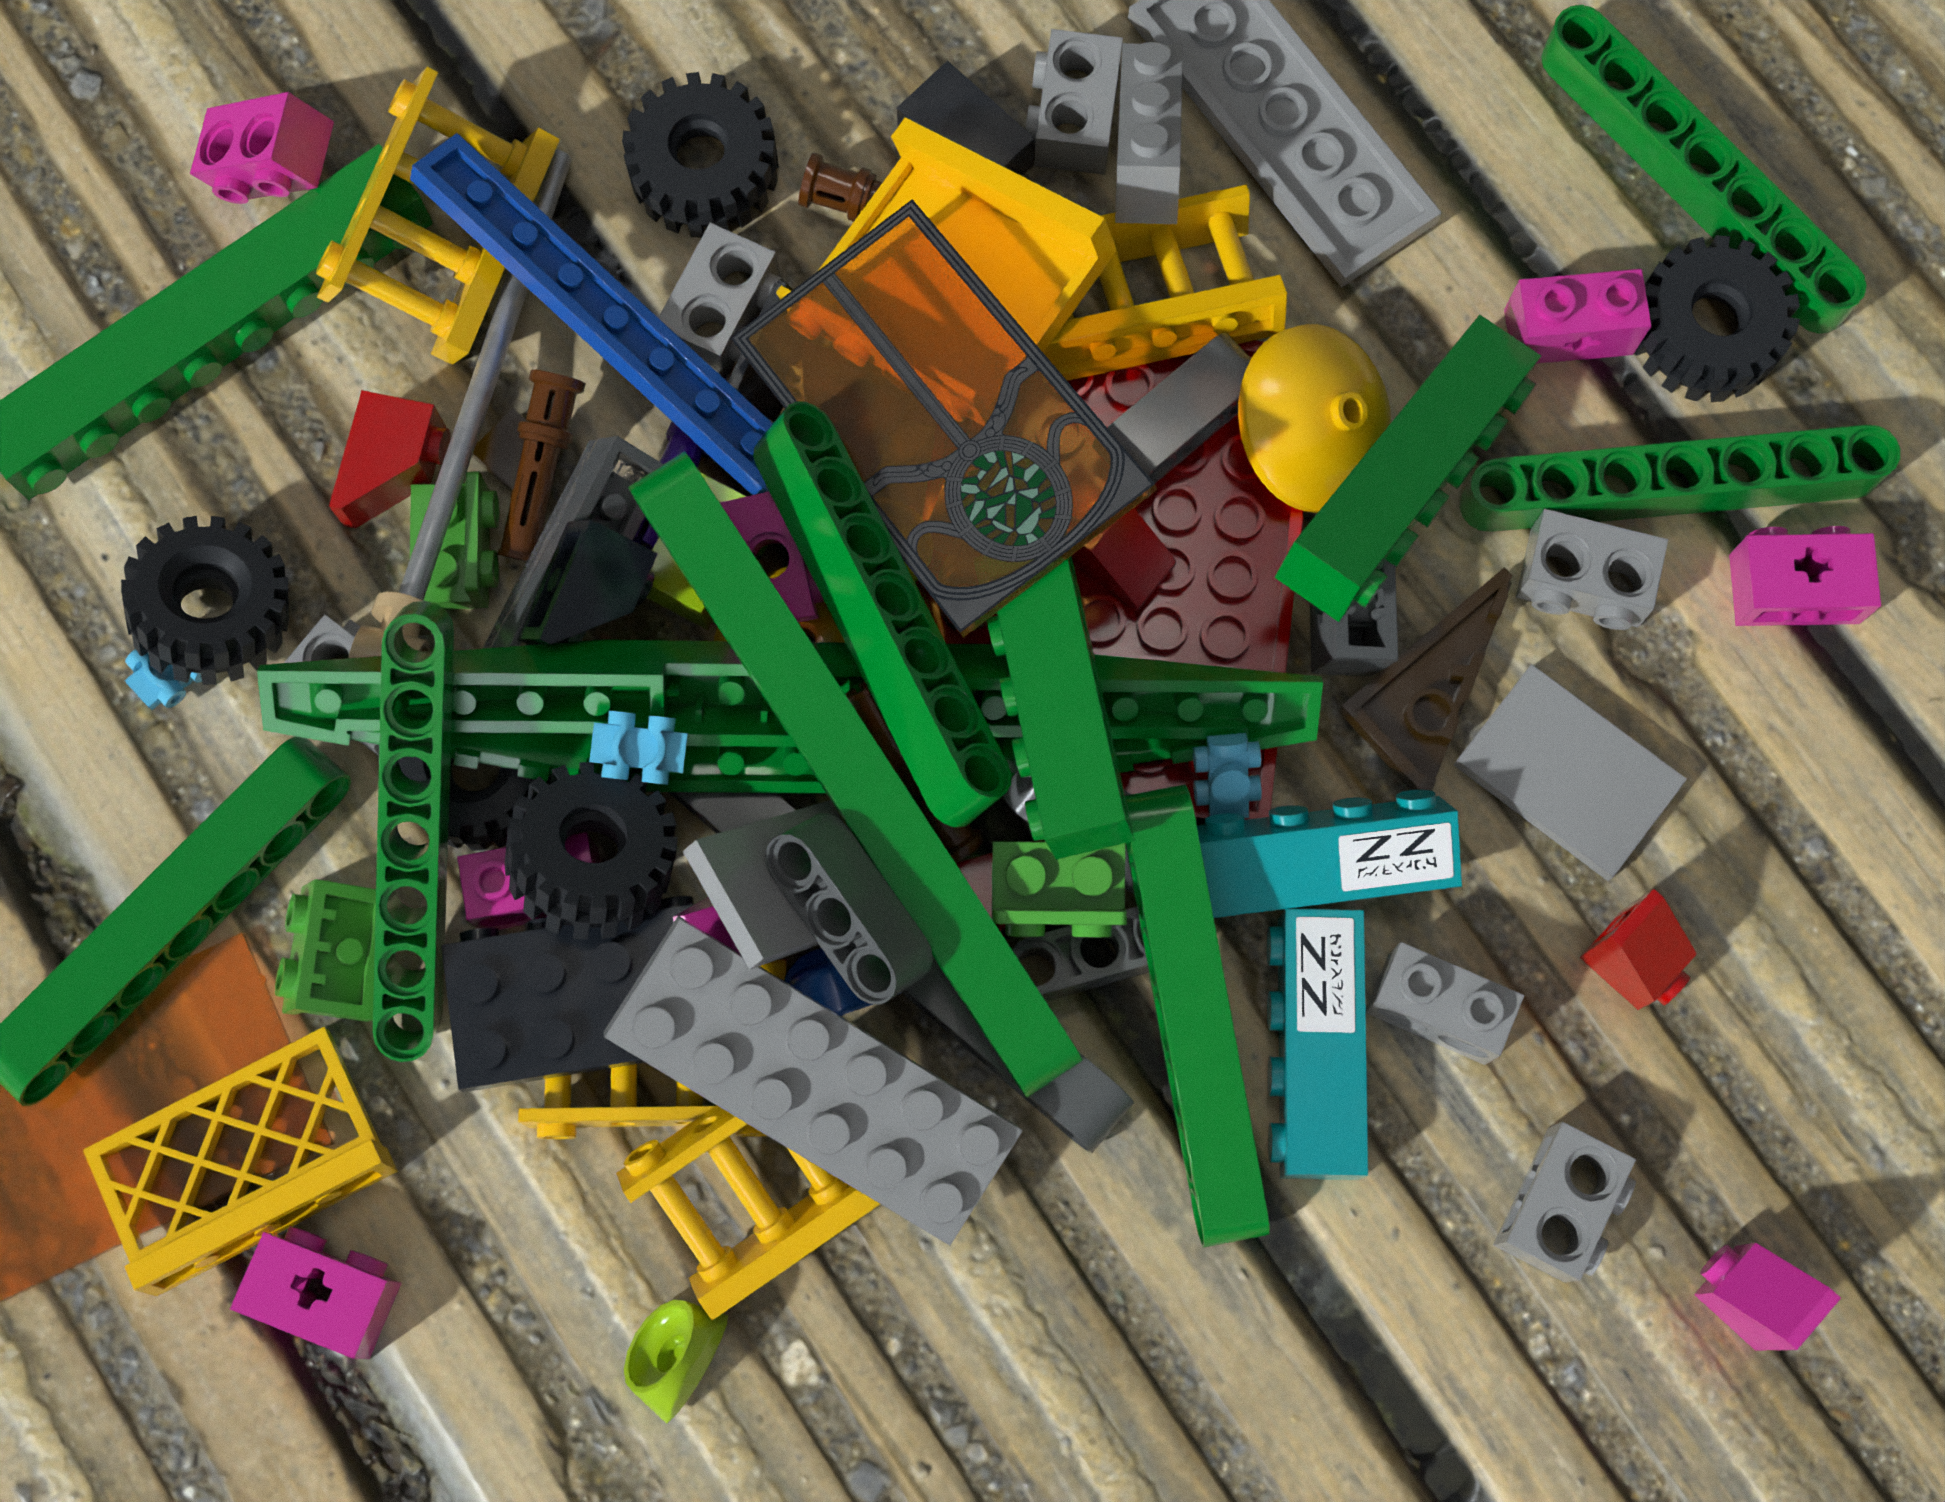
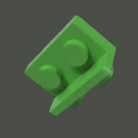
(464, 563)
(1039, 890)
(330, 952)

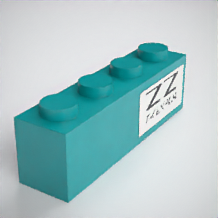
(1330, 853)
(1320, 1045)

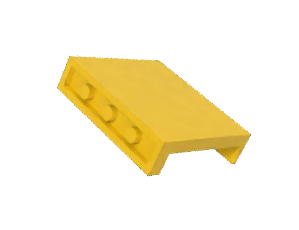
(1016, 235)

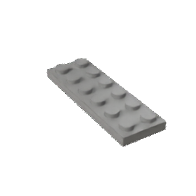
(1292, 129)
(812, 1081)

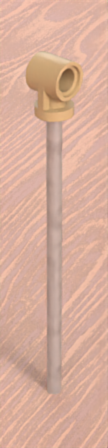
(460, 449)

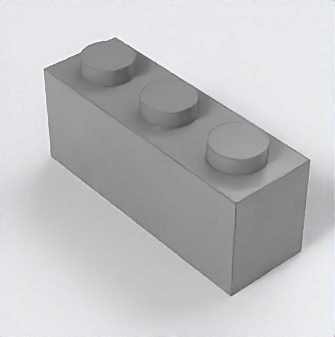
(1149, 133)

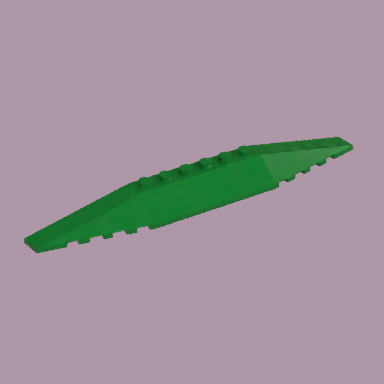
(540, 703)

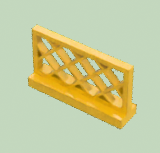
(270, 1209)

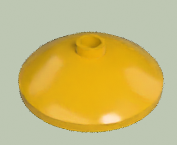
(1310, 412)

